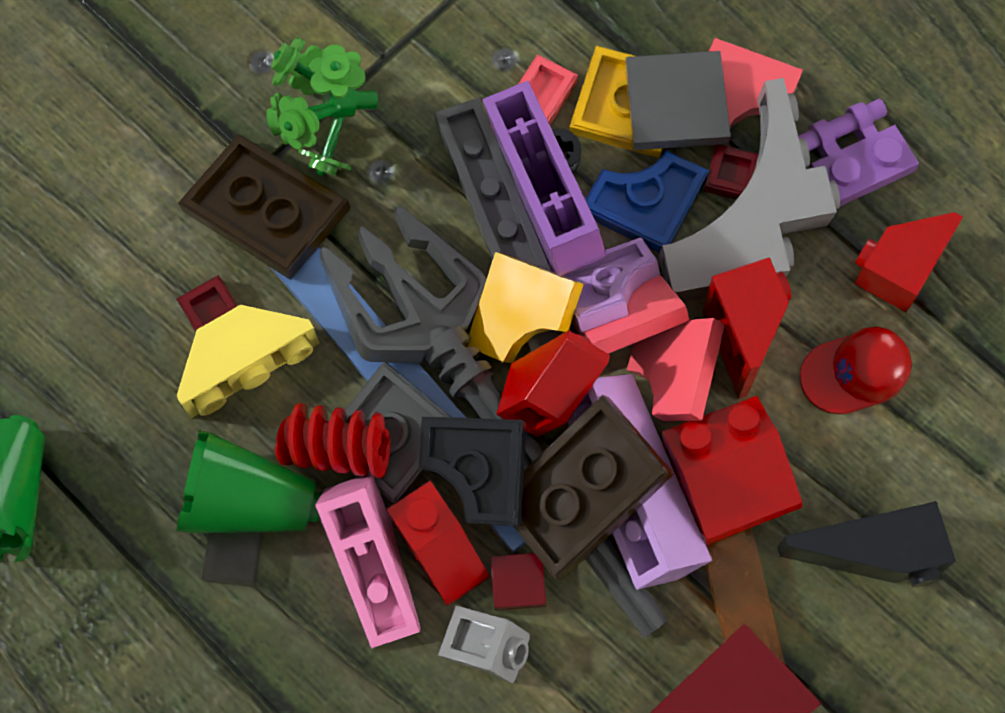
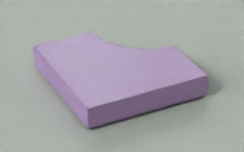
(611, 283)

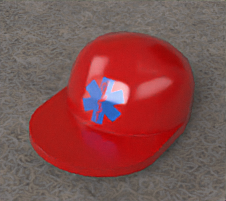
(856, 371)

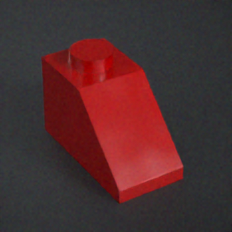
(904, 258)
(438, 543)

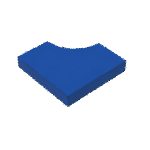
(648, 202)

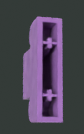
(544, 180)

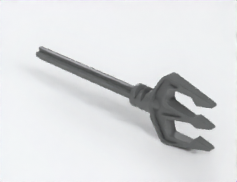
(436, 333)

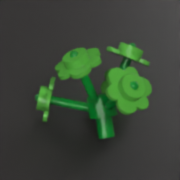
(327, 73)

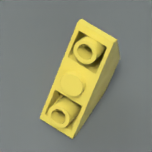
(240, 354)

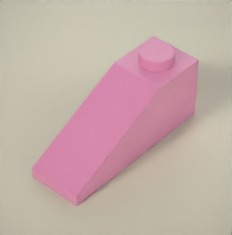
(369, 559)

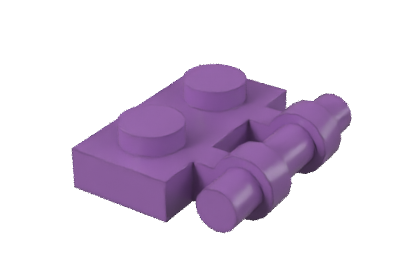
(871, 161)

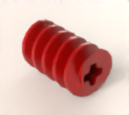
(334, 442)

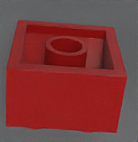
(751, 307)
(732, 469)

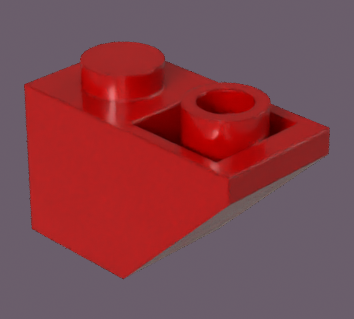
(551, 382)

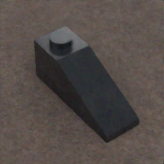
(882, 546)

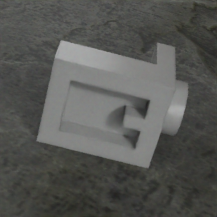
(485, 643)

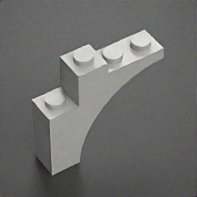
(776, 202)

